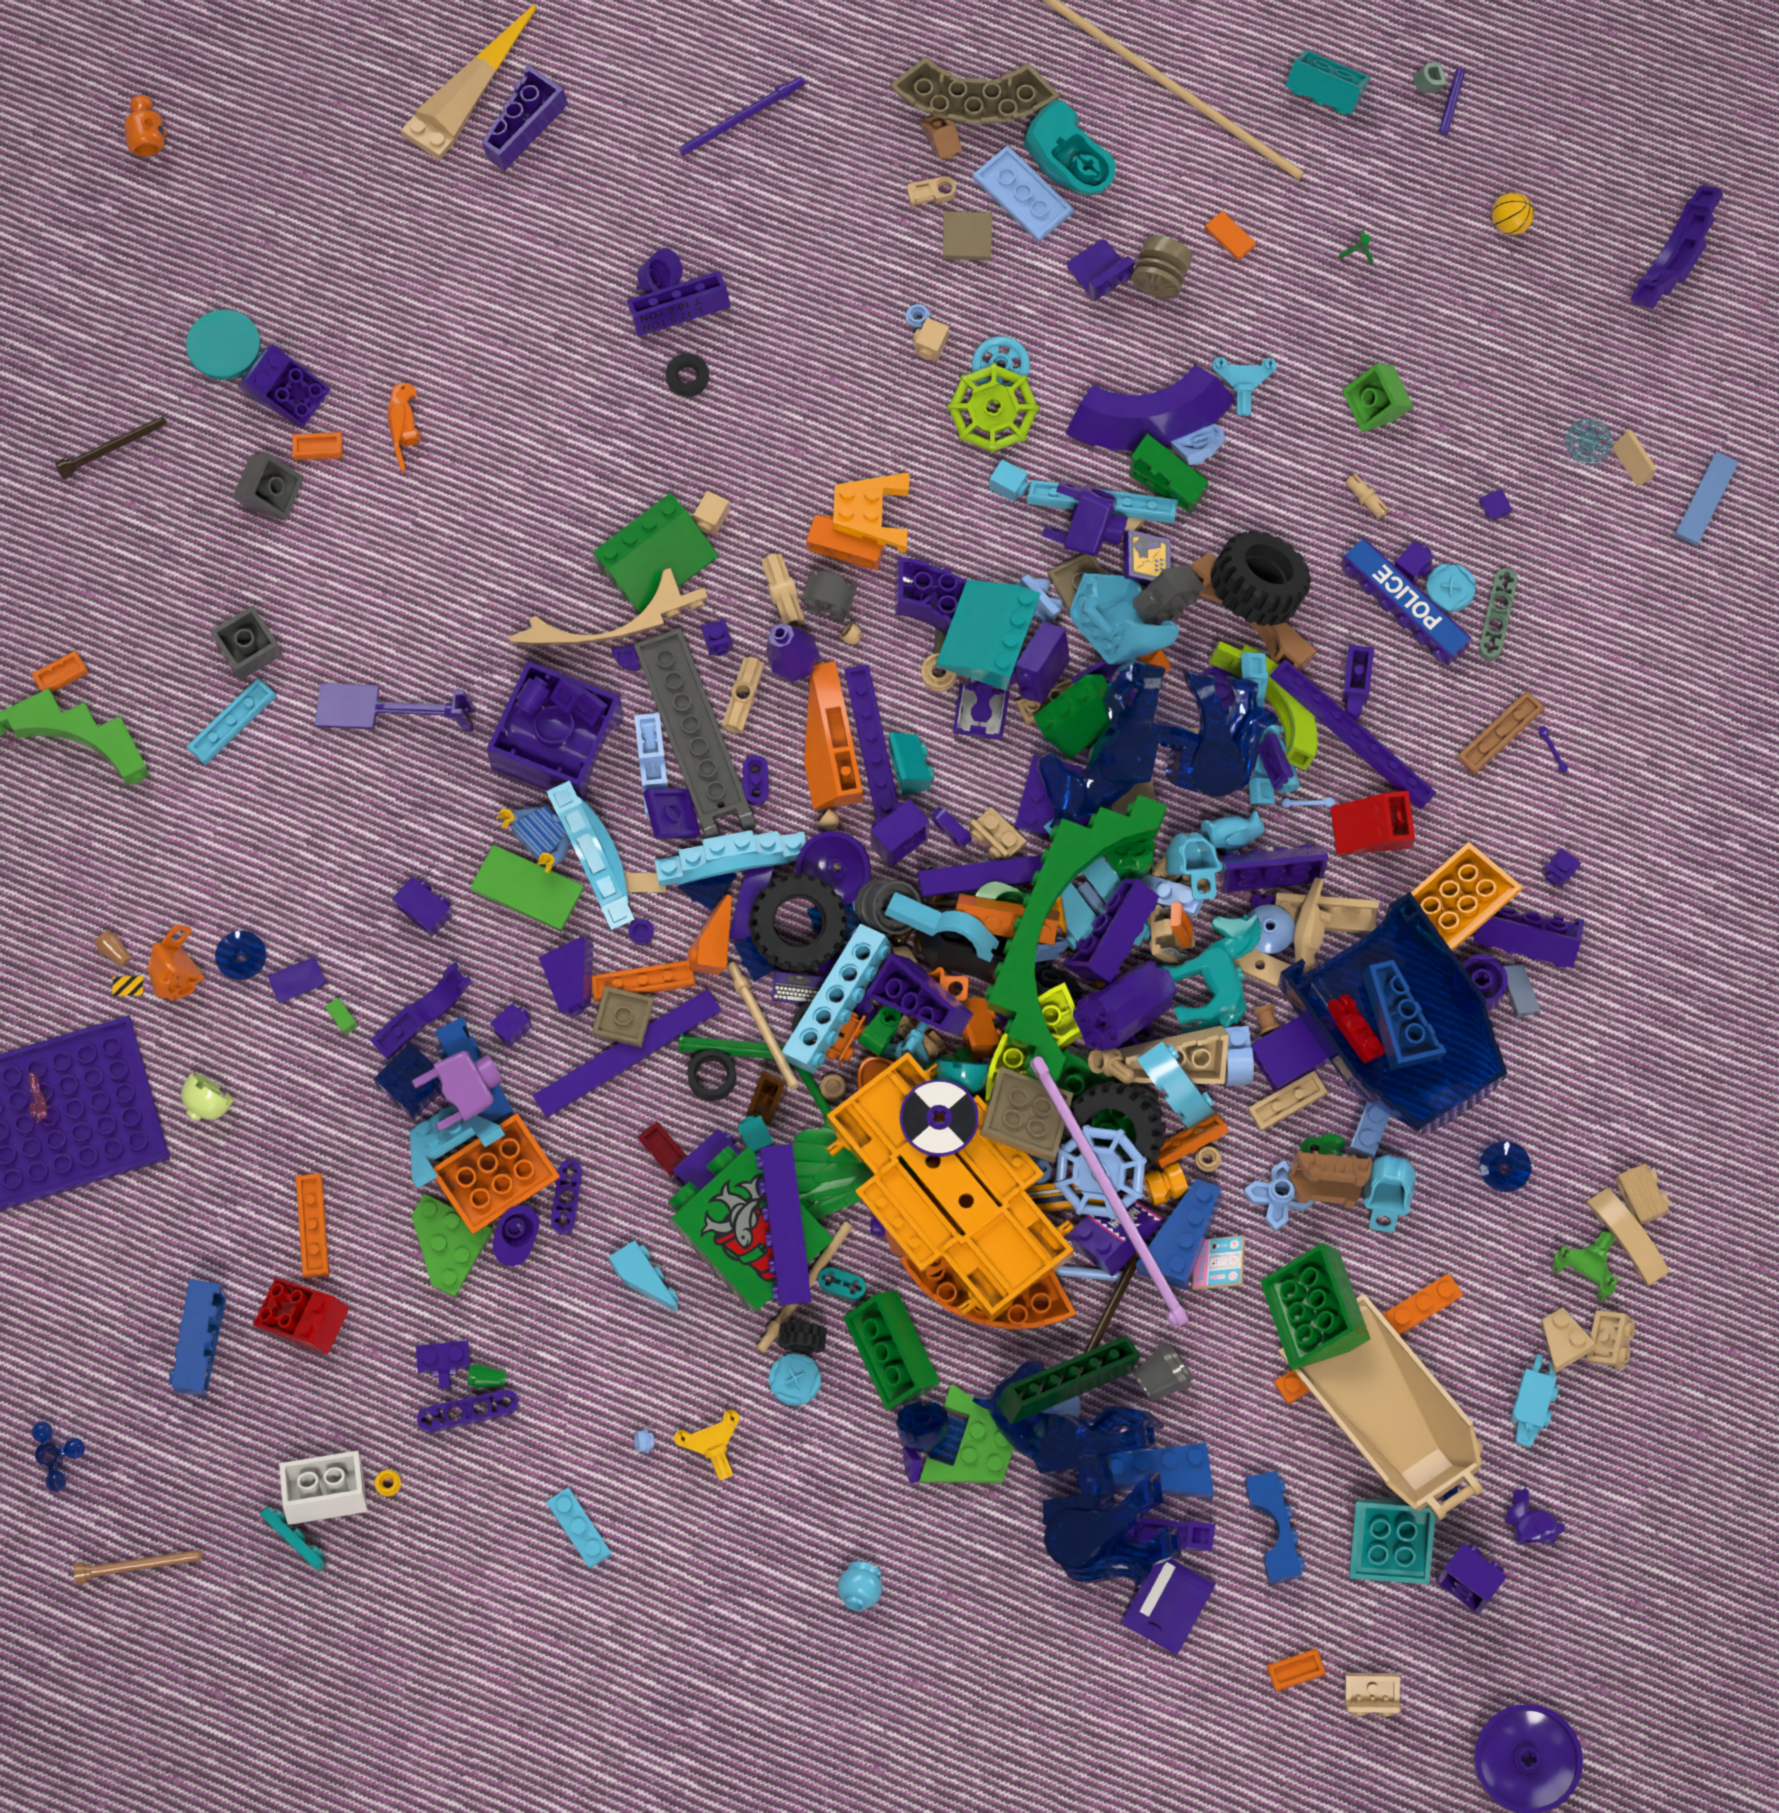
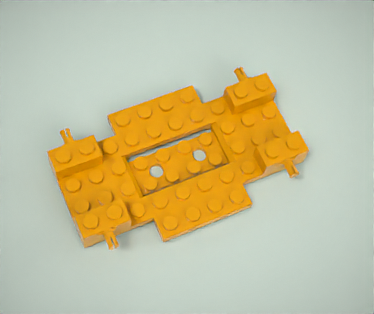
(1001, 1246)

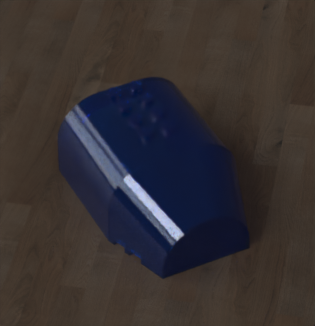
(1419, 1094)

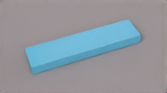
(231, 721)

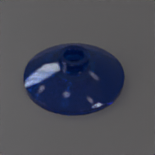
(239, 944)
(1509, 1155)

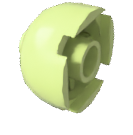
(204, 1098)

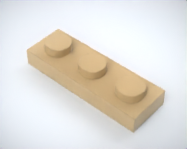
(1287, 1101)

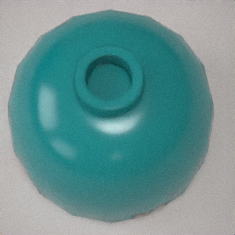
(968, 1075)

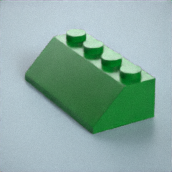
(891, 1349)

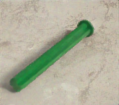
(729, 1047)

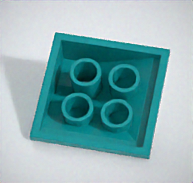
(1391, 1541)

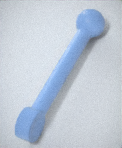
(1328, 802)

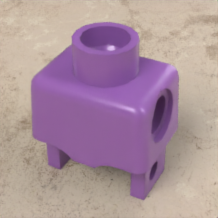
(464, 1085)

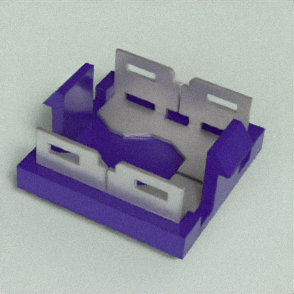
(981, 711)

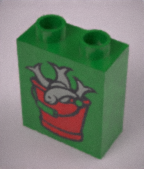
(728, 1228)

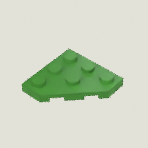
(447, 1244)

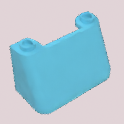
(1110, 622)

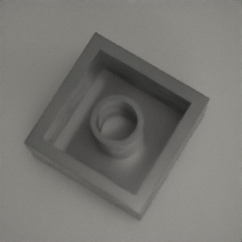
(246, 643)

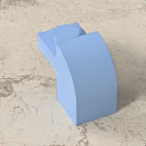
(1239, 1057)

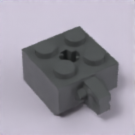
(1168, 595)

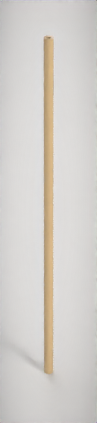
(1175, 88)

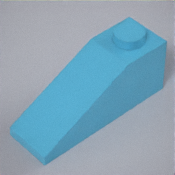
(1076, 916)

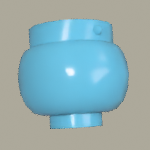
(860, 1586)

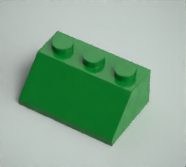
(1075, 716)

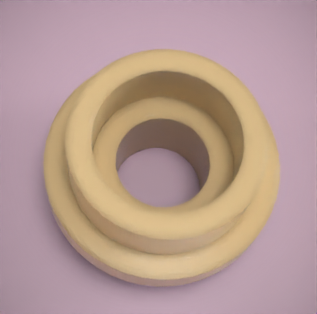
(1208, 1151)

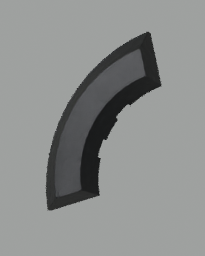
(958, 954)

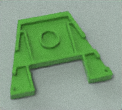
(983, 1450)

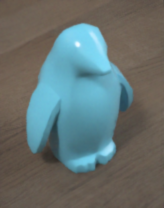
(1232, 831)

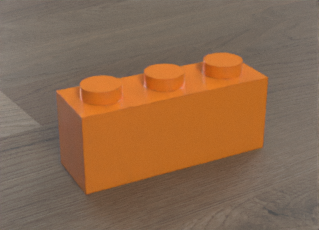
(842, 546)

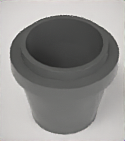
(1163, 1373)

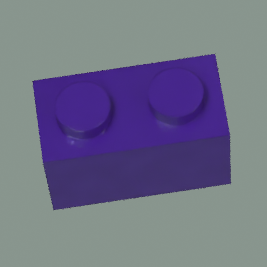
(422, 906)

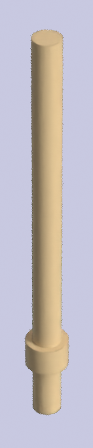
(743, 987)
(774, 1326)

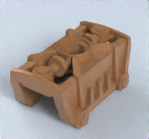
(1329, 1177)

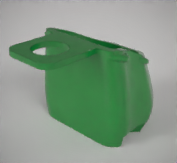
(1133, 860)

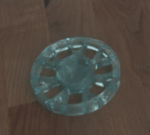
(1588, 441)

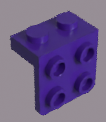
(1100, 269)

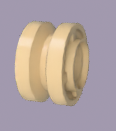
(933, 683)

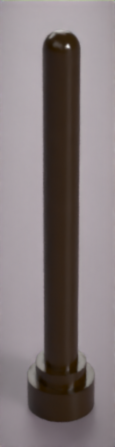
(68, 466)
(1113, 1303)

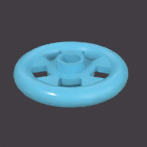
(992, 347)

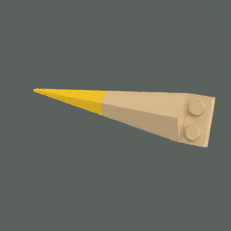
(447, 111)

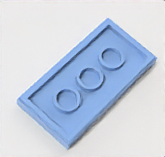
(1022, 193)

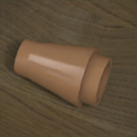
(112, 947)

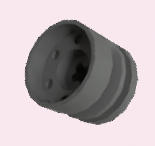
(871, 899)

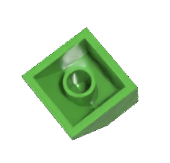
(1377, 397)

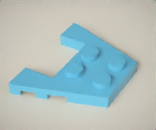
(429, 1143)

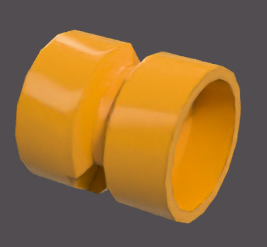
(1165, 1184)

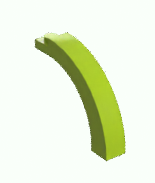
(1296, 720)

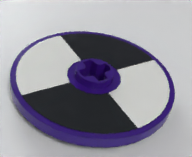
(939, 1138)

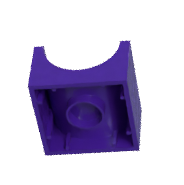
(550, 743)

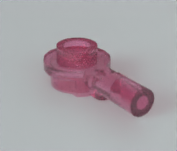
(38, 1107)

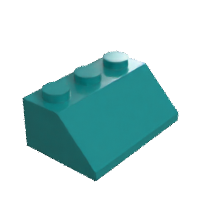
(1327, 82)

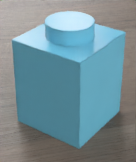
(1009, 481)

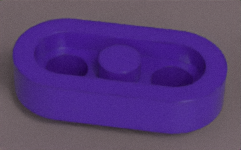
(755, 781)

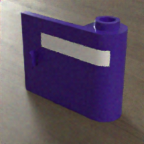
(1171, 1601)

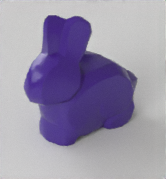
(1531, 1525)

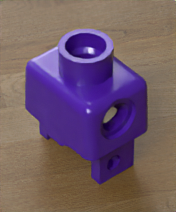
(1091, 520)

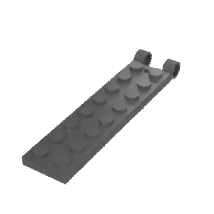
(692, 730)

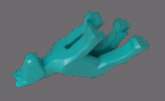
(1219, 974)

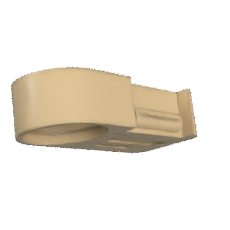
(928, 191)

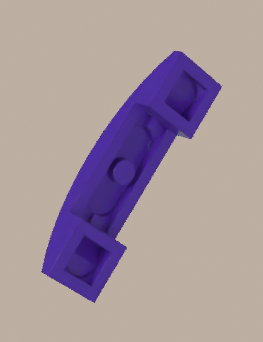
(752, 884)
(1192, 1535)

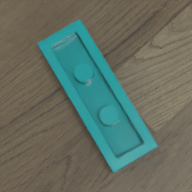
(294, 1538)

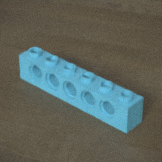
(836, 985)

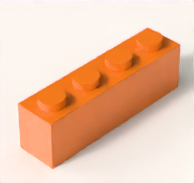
(1001, 916)

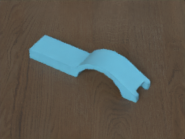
(1098, 874)
(933, 921)

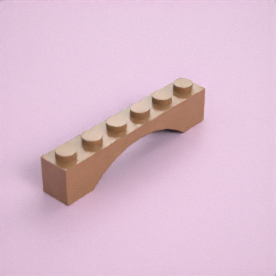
(1279, 639)

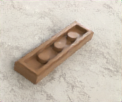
(1500, 733)

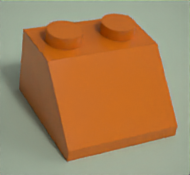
(980, 1033)

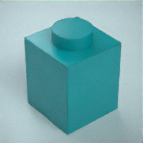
(754, 1133)

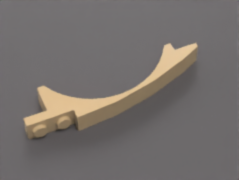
(665, 602)

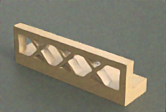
(1347, 913)

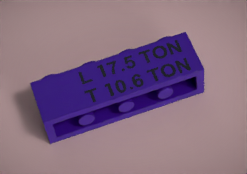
(678, 303)

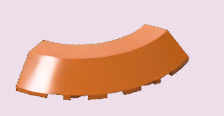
(1036, 1307)

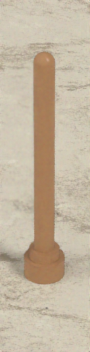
(85, 1572)

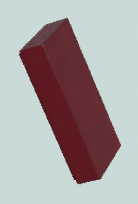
(662, 1147)

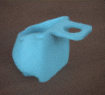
(1193, 857)
(1389, 1190)

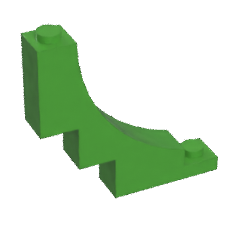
(42, 717)

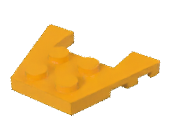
(859, 509)

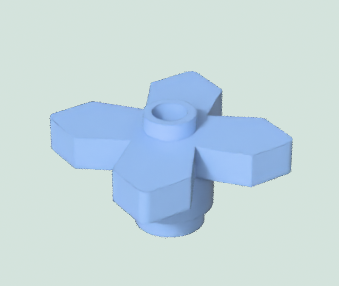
(1267, 1194)

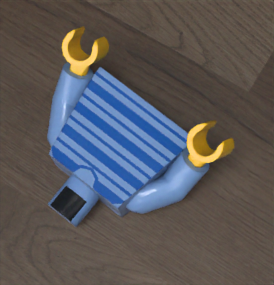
(539, 833)

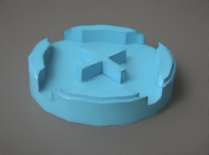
(1451, 587)
(794, 1379)

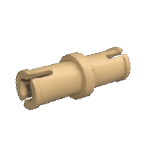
(1367, 496)

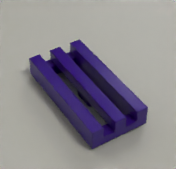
(1273, 757)

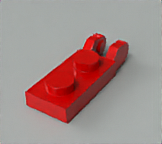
(1355, 1028)

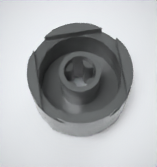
(828, 594)

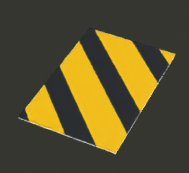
(127, 986)

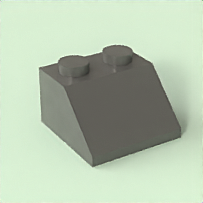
(268, 486)

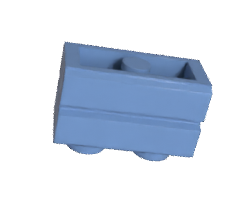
(1369, 1132)

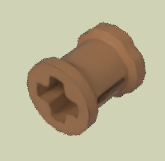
(1266, 1019)

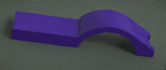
(421, 1013)

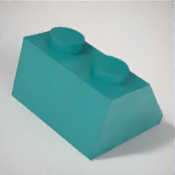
(909, 763)

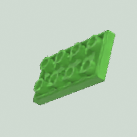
(527, 888)

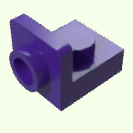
(717, 638)
(1560, 868)

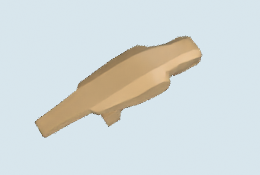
(1310, 927)

